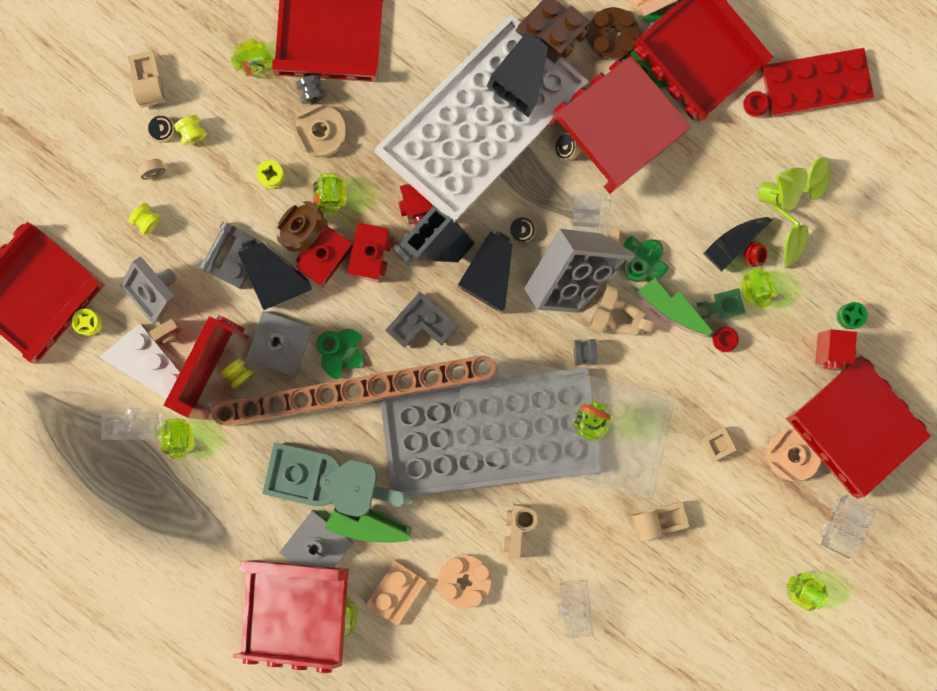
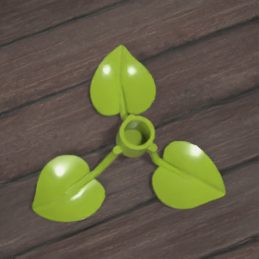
(788, 193)

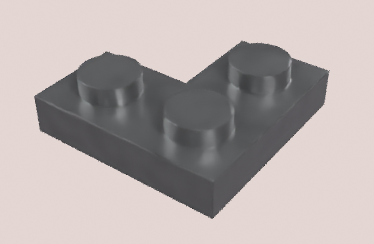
(421, 315)

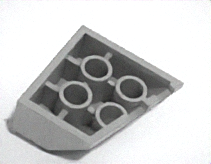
(574, 270)

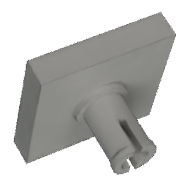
(148, 289)
(279, 343)
(315, 545)

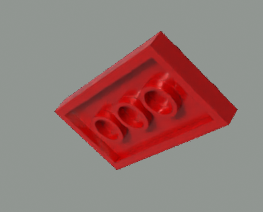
(817, 82)

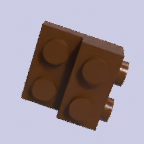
(555, 27)

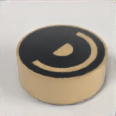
(161, 128)
(566, 147)
(151, 169)
(522, 230)

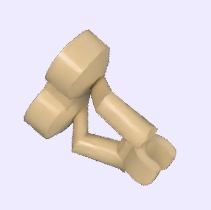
(602, 315)

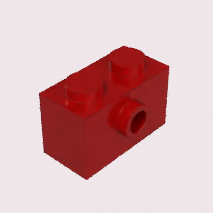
(413, 205)
(369, 252)
(324, 256)
(836, 349)

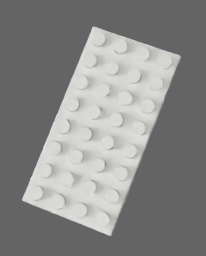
(467, 132)

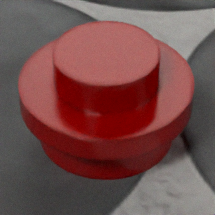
(756, 104)
(755, 254)
(725, 339)

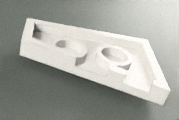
(143, 360)

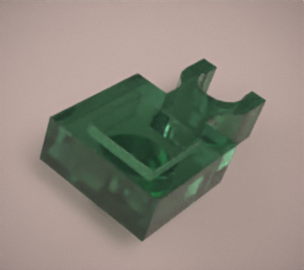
(726, 304)

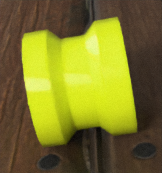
(190, 129)
(273, 178)
(145, 219)
(82, 318)
(237, 374)

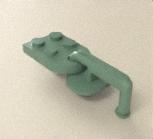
(322, 480)

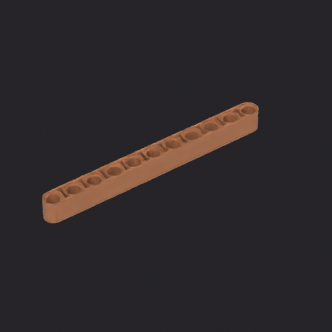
(341, 391)

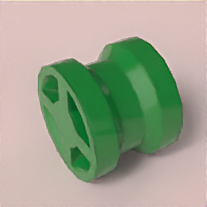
(856, 313)

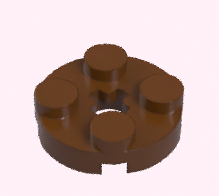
(602, 23)
(312, 225)

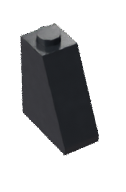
(521, 74)
(437, 238)
(489, 272)
(271, 273)

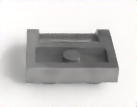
(232, 269)

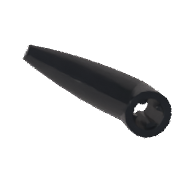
(734, 241)

